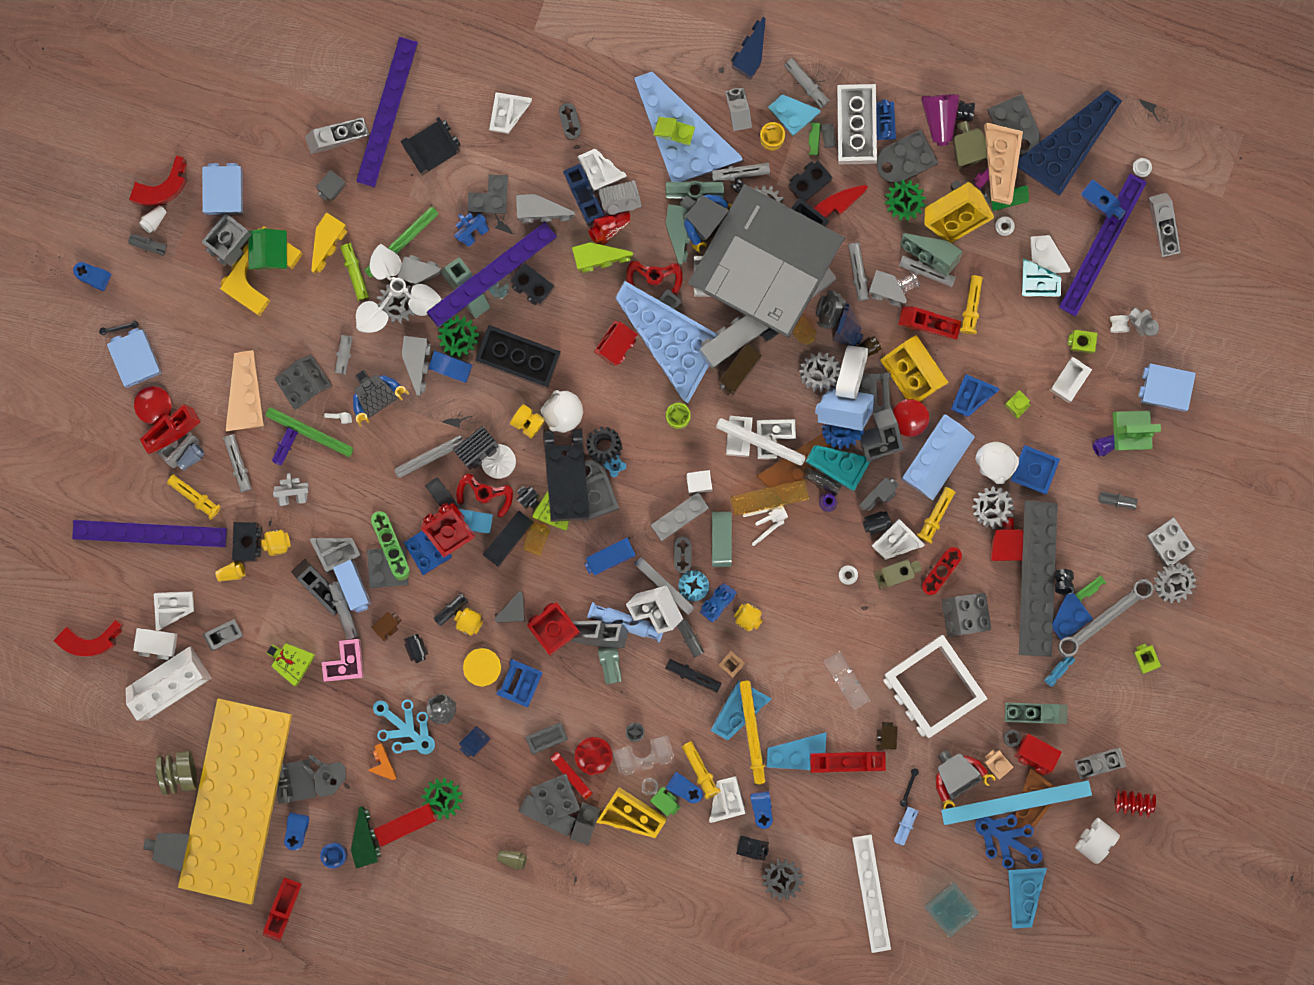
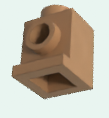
(731, 664)

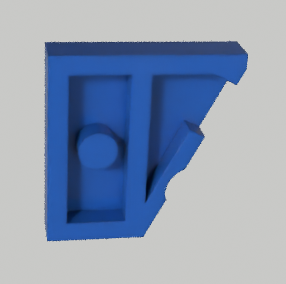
(972, 395)
(1070, 617)

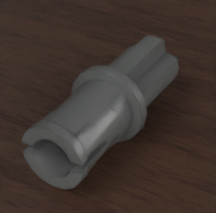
(147, 244)
(1117, 500)
(690, 638)

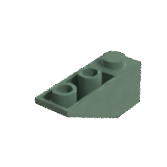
(677, 231)
(935, 252)
(456, 275)
(1036, 713)

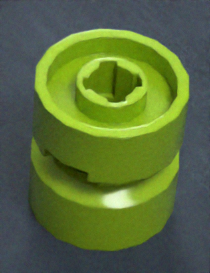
(678, 416)

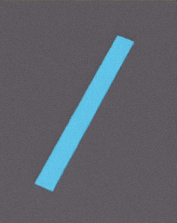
(1016, 802)

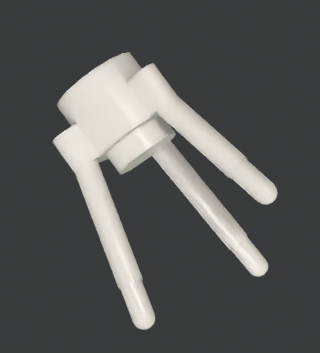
(776, 515)

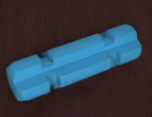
(1059, 670)

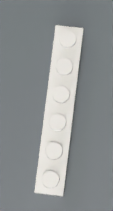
(871, 893)

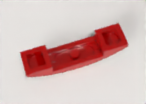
(847, 762)

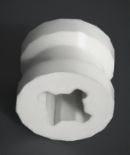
(1119, 324)

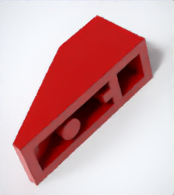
(929, 322)

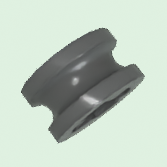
(1006, 740)

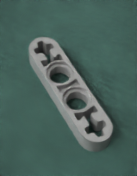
(656, 578)

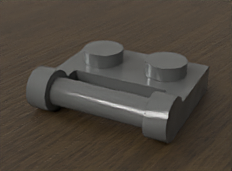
(868, 386)

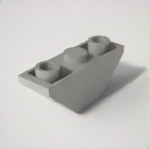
(1100, 763)

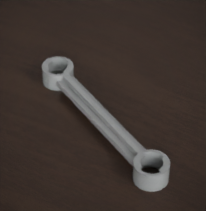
(1105, 618)

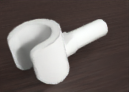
(345, 417)

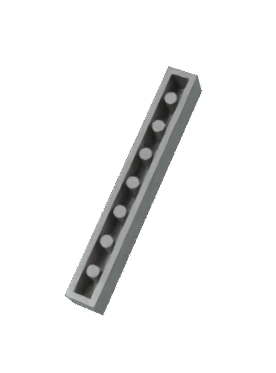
(742, 332)

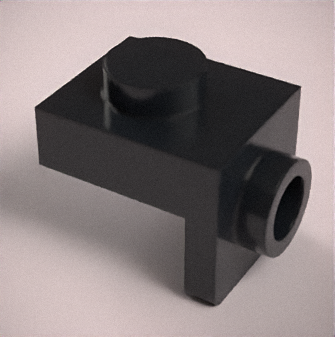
(752, 848)

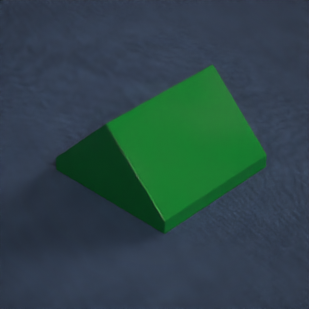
(267, 249)

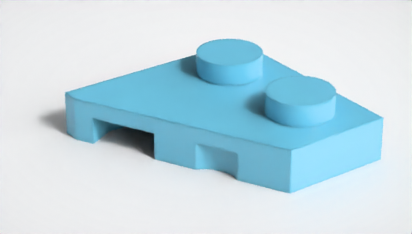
(793, 113)

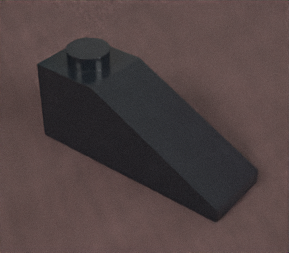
(508, 539)
(315, 584)

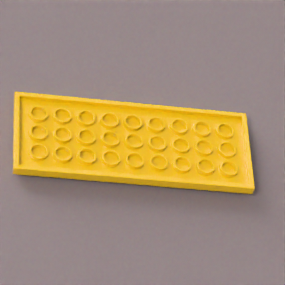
(235, 801)

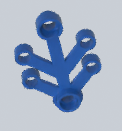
(1007, 838)

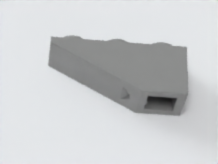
(336, 135)
(534, 207)
(1164, 224)
(414, 357)

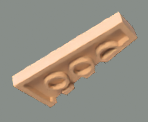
(1003, 155)
(244, 397)

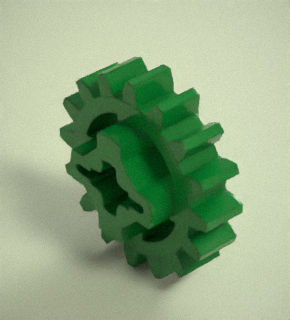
(894, 202)
(454, 348)
(453, 795)

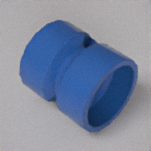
(333, 855)

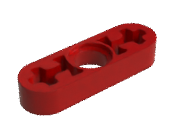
(946, 556)
(571, 775)

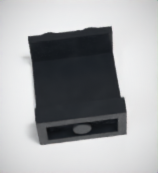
(431, 146)

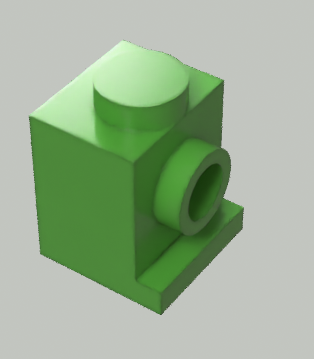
(665, 802)

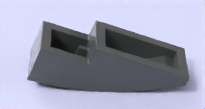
(601, 634)

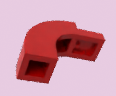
(163, 193)
(75, 645)

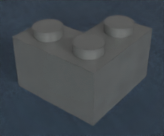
(884, 438)

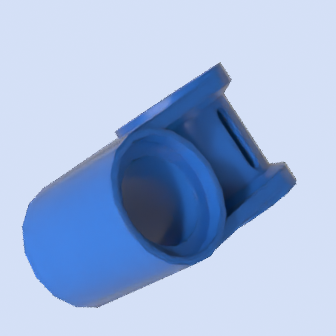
(94, 277)
(682, 786)
(762, 806)
(296, 826)

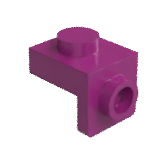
(981, 179)

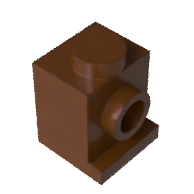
(387, 625)

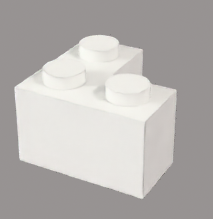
(657, 605)

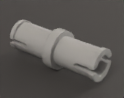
(343, 354)

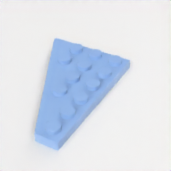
(707, 149)
(669, 337)

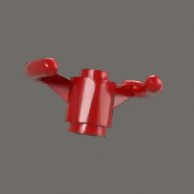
(672, 268)
(504, 490)

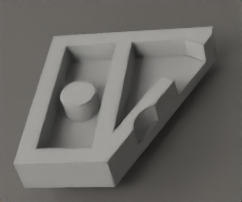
(335, 551)

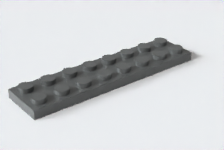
(1038, 578)

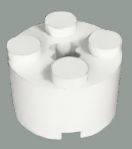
(1097, 841)

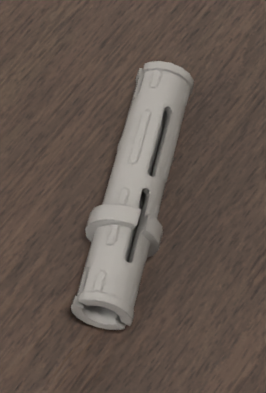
(806, 82)
(740, 172)
(906, 262)
(860, 280)
(236, 460)
(343, 610)

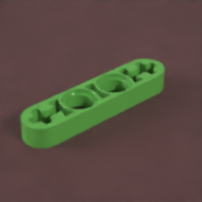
(389, 546)

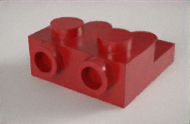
(447, 529)
(552, 628)

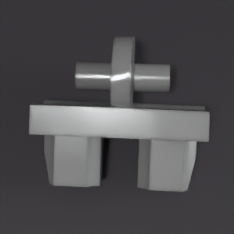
(1144, 322)
(291, 487)

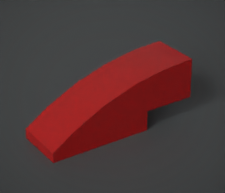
(840, 201)
(170, 429)
(405, 825)
(282, 909)

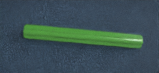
(410, 233)
(309, 432)

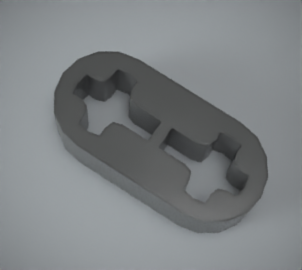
(574, 120)
(677, 554)

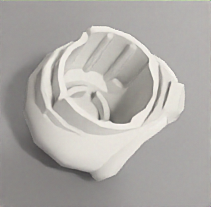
(562, 411)
(997, 461)

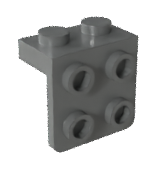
(966, 614)

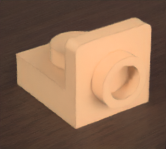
(997, 763)

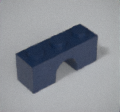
(583, 194)

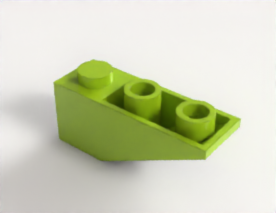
(594, 255)

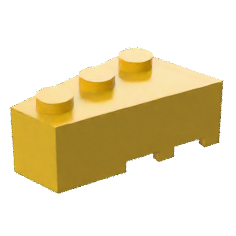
(631, 814)

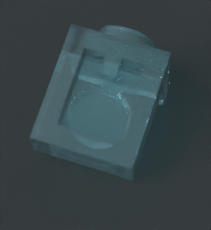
(501, 293)

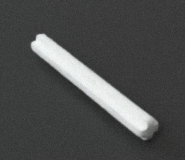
(760, 441)

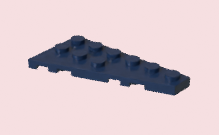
(1062, 152)

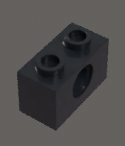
(243, 530)

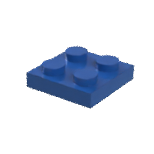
(1035, 470)

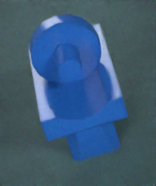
(477, 223)

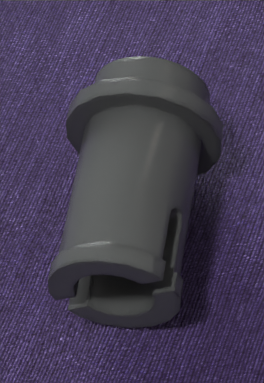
(828, 135)

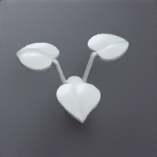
(385, 264)

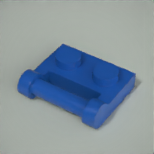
(526, 684)

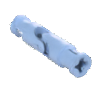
(611, 616)

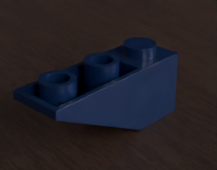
(750, 57)
(474, 742)

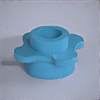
(614, 471)

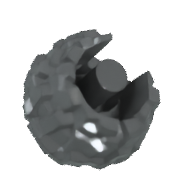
(441, 709)

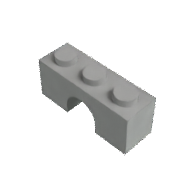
(679, 517)

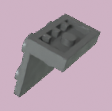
(302, 381)

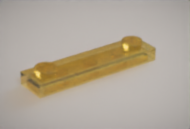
(770, 497)

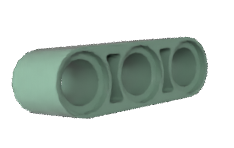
(721, 538)

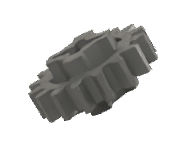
(791, 877)

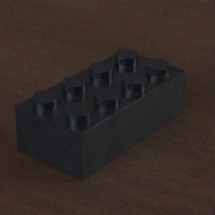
(518, 357)

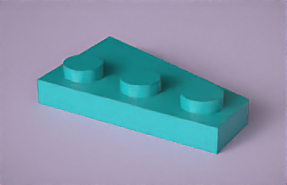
(838, 465)

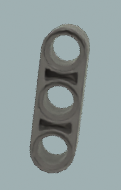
(562, 825)

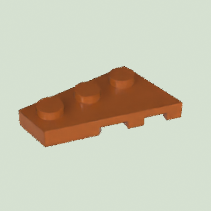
(1032, 815)

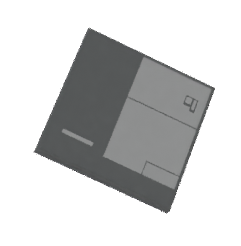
(766, 261)

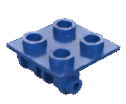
(885, 120)
(424, 553)
(722, 596)

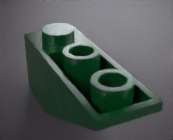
(363, 846)

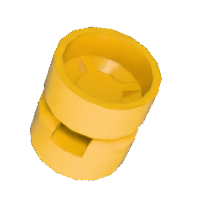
(772, 136)
(520, 420)

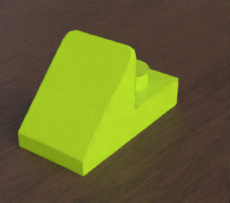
(674, 131)

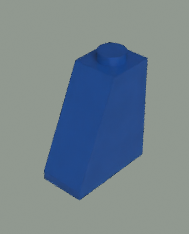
(609, 557)

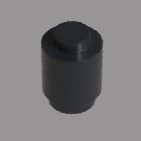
(876, 522)
(416, 648)

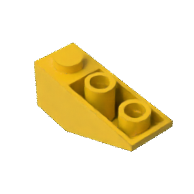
(326, 237)

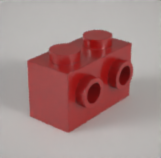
(616, 343)
(1037, 754)

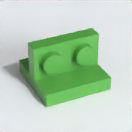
(1133, 430)

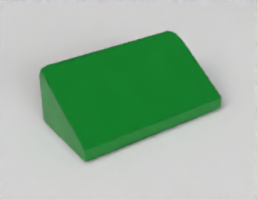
(1020, 196)

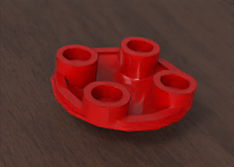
(152, 404)
(911, 417)
(593, 755)

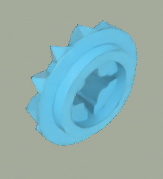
(697, 594)

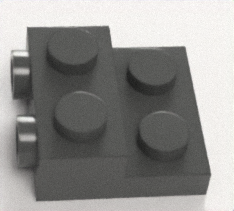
(226, 240)
(882, 493)

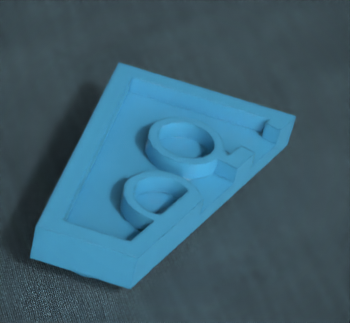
(732, 715)
(796, 753)
(1024, 895)

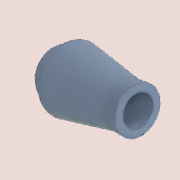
(191, 456)

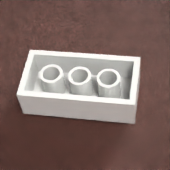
(857, 124)

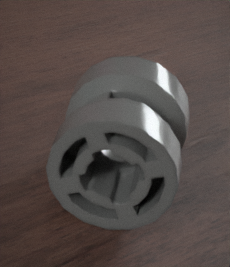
(635, 732)

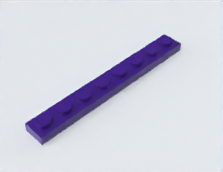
(387, 112)
(1101, 247)
(491, 274)
(149, 533)

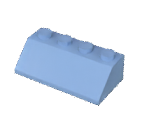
(938, 457)

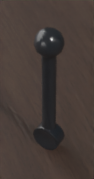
(103, 331)
(914, 772)

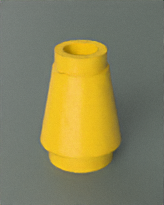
(233, 571)

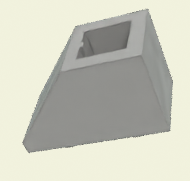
(738, 109)
(418, 272)
(887, 287)

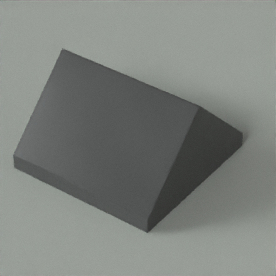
(513, 611)

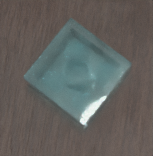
(951, 909)

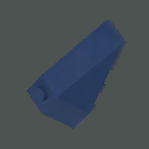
(849, 328)

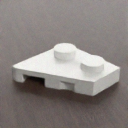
(507, 111)
(1047, 254)
(896, 540)
(728, 802)

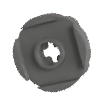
(829, 309)

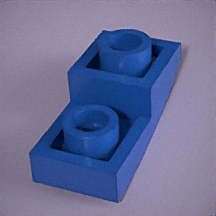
(450, 366)

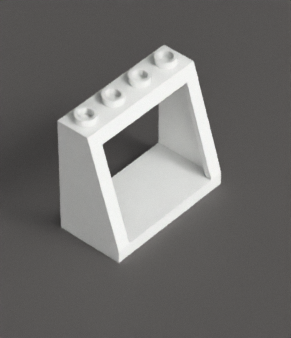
(166, 685)
(903, 698)

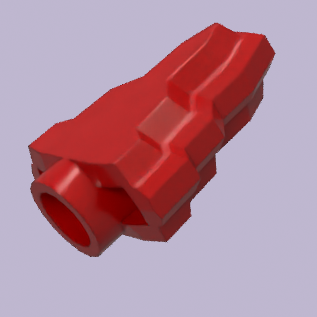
(608, 226)

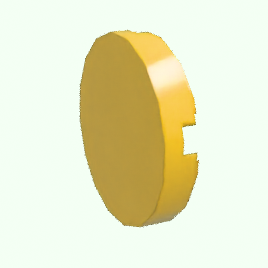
(482, 667)

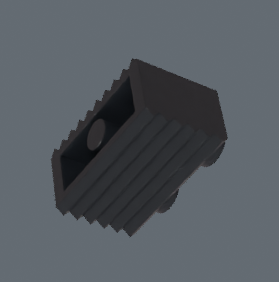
(476, 448)

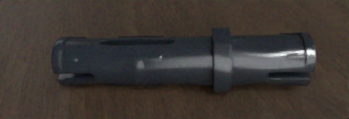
(688, 673)

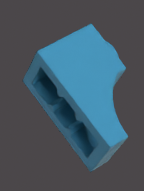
(478, 521)

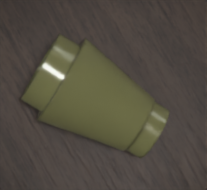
(513, 859)

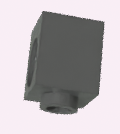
(330, 186)

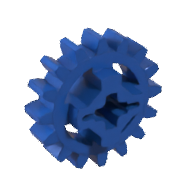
(840, 435)

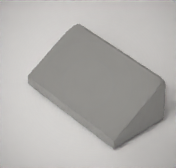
(172, 453)

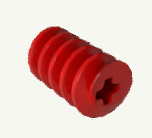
(1135, 803)

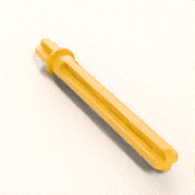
(752, 732)

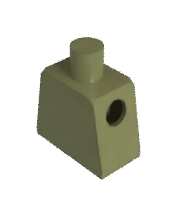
(969, 146)
(891, 575)

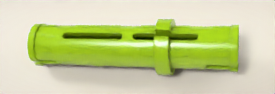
(354, 271)

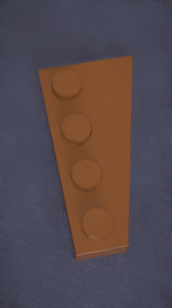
(787, 471)

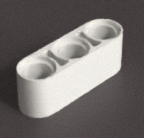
(851, 372)

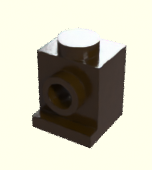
(887, 736)

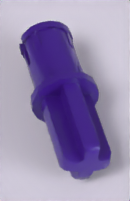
(284, 446)

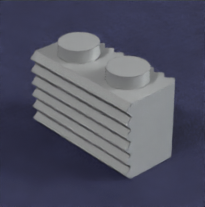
(620, 198)

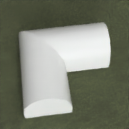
(774, 430)

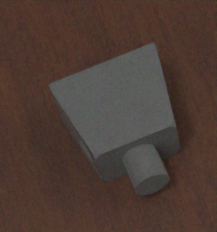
(168, 849)

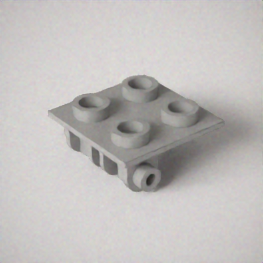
(1170, 542)

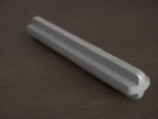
(428, 457)

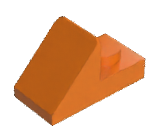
(386, 768)

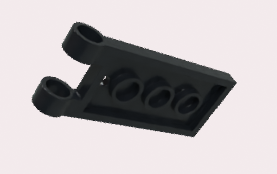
(566, 478)

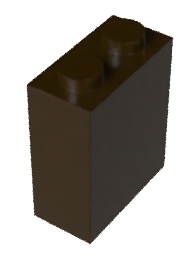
(739, 370)

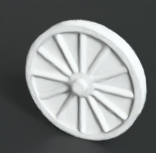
(500, 464)

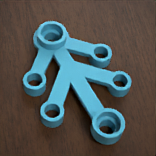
(406, 729)

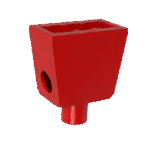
(1007, 543)

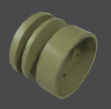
(175, 773)

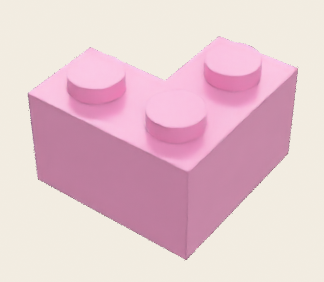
(350, 664)

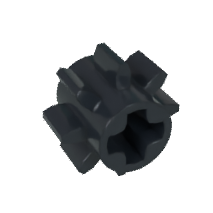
(527, 497)

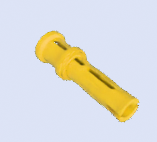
(970, 314)
(201, 501)
(932, 523)
(704, 778)

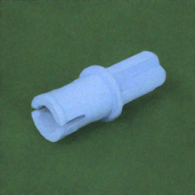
(905, 826)

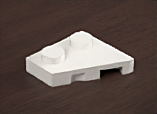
(599, 170)
(172, 607)

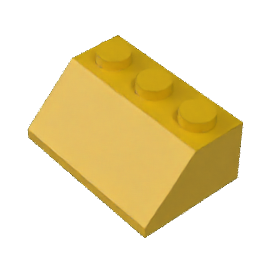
(958, 213)
(914, 370)

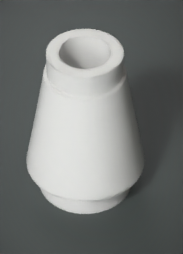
(152, 219)

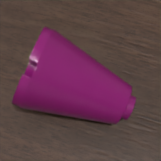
(941, 116)

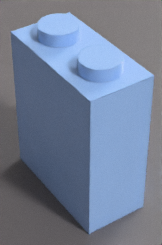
(222, 189)
(134, 357)
(1167, 387)
(845, 411)
(352, 586)

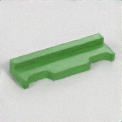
(814, 139)
(1091, 588)

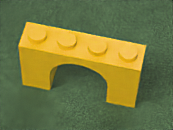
(238, 287)

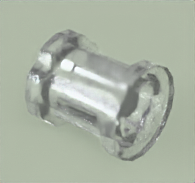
(909, 282)
(649, 780)

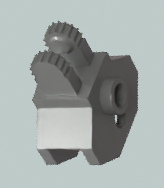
(325, 774)

